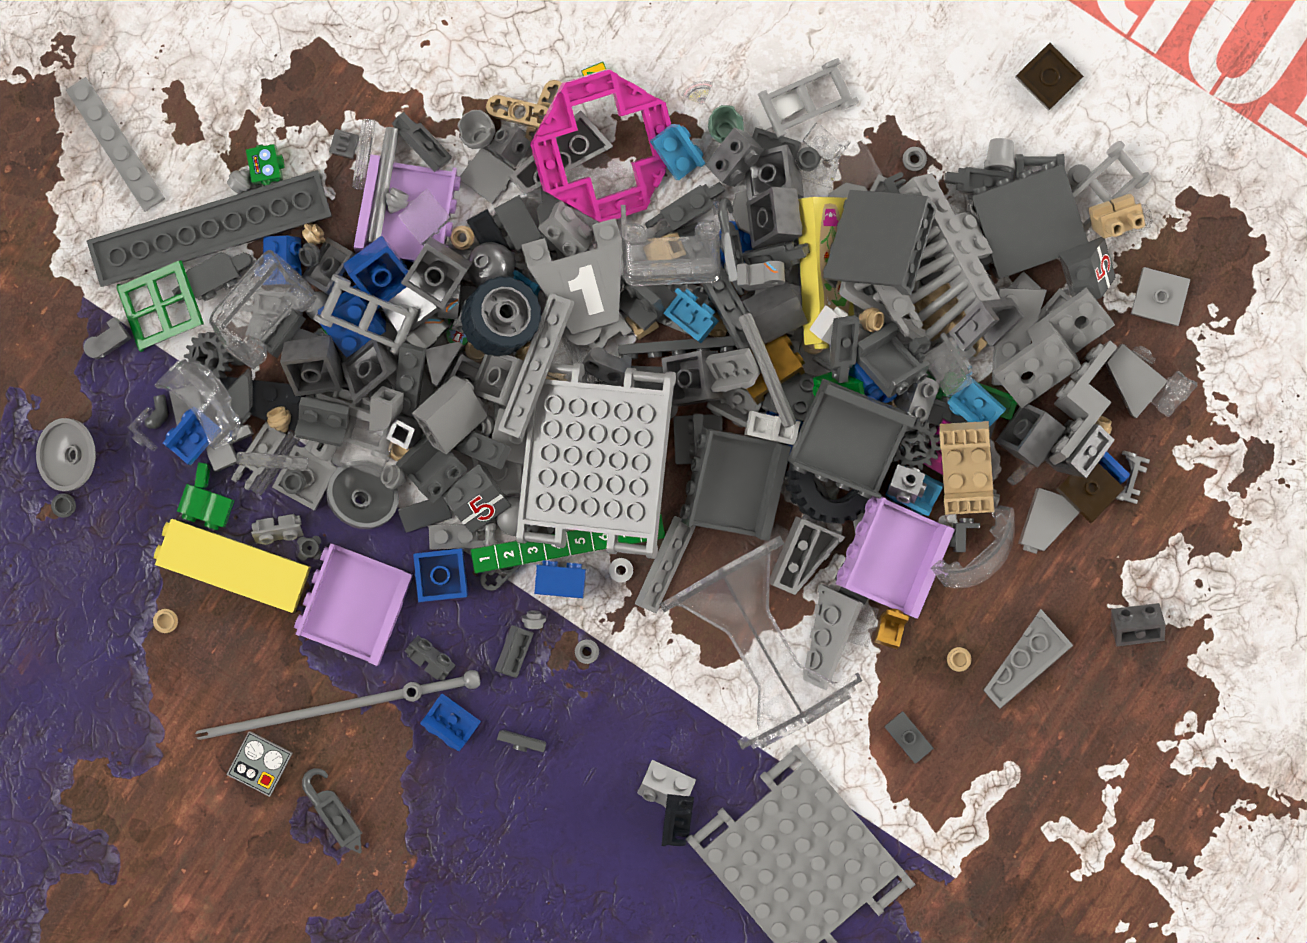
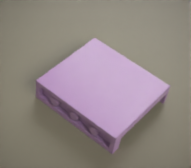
(412, 181)
(894, 556)
(353, 603)

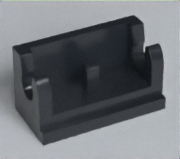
(677, 819)

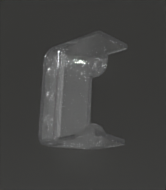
(671, 258)

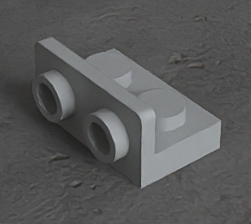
(919, 399)

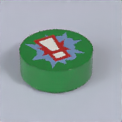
(455, 336)

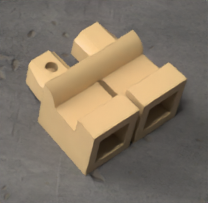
(1116, 217)

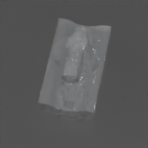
(1173, 393)

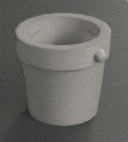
(1000, 155)

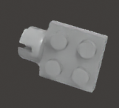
(317, 474)

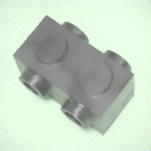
(734, 157)
(1137, 624)

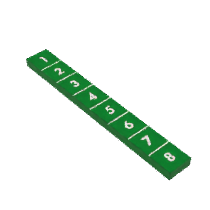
(515, 553)

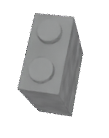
(450, 414)

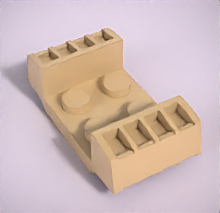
(967, 467)

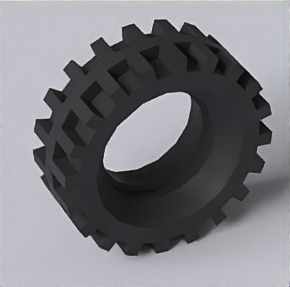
(819, 507)

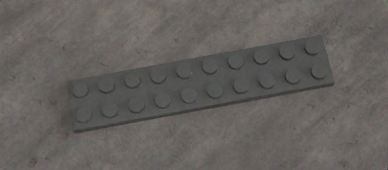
(209, 228)

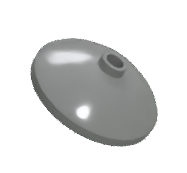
(65, 454)

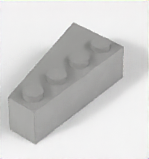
(574, 150)

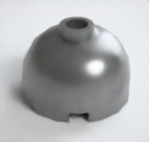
(490, 261)

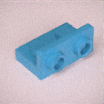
(677, 150)

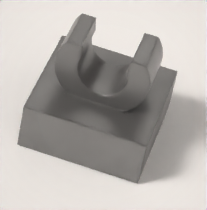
(344, 144)

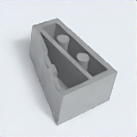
(802, 554)

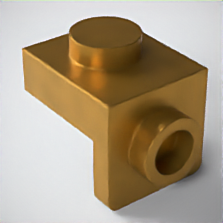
(891, 628)

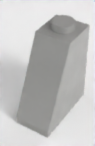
(1133, 379)
(1045, 520)

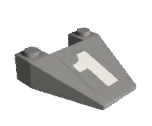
(585, 278)

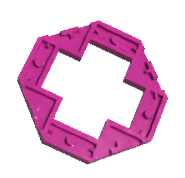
(561, 121)

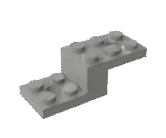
(1053, 348)
(1081, 402)

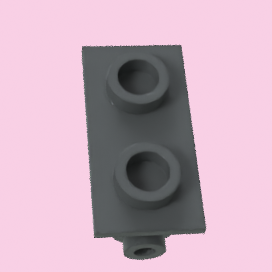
(422, 650)

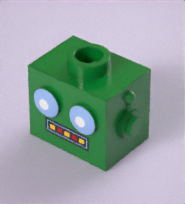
(265, 164)

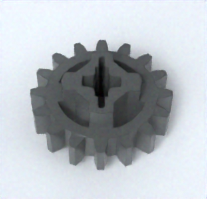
(210, 353)
(922, 449)

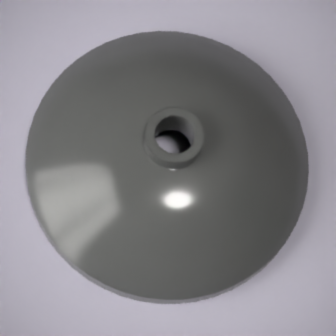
(377, 500)

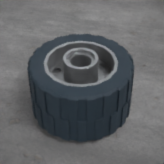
(500, 316)

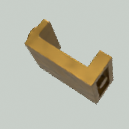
(784, 362)

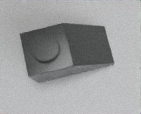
(242, 395)

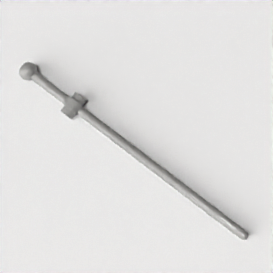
(470, 680)

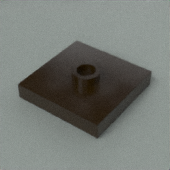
(1049, 76)
(1090, 494)

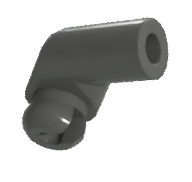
(160, 413)

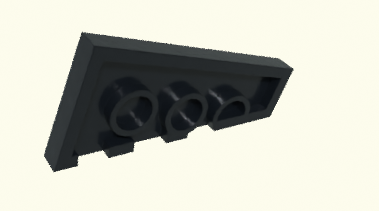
(269, 396)

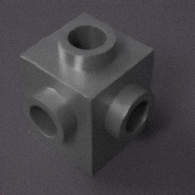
(510, 144)
(907, 484)

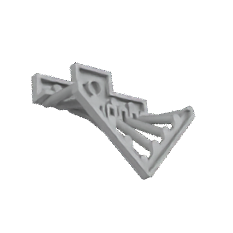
(957, 247)

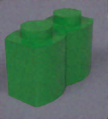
(205, 506)

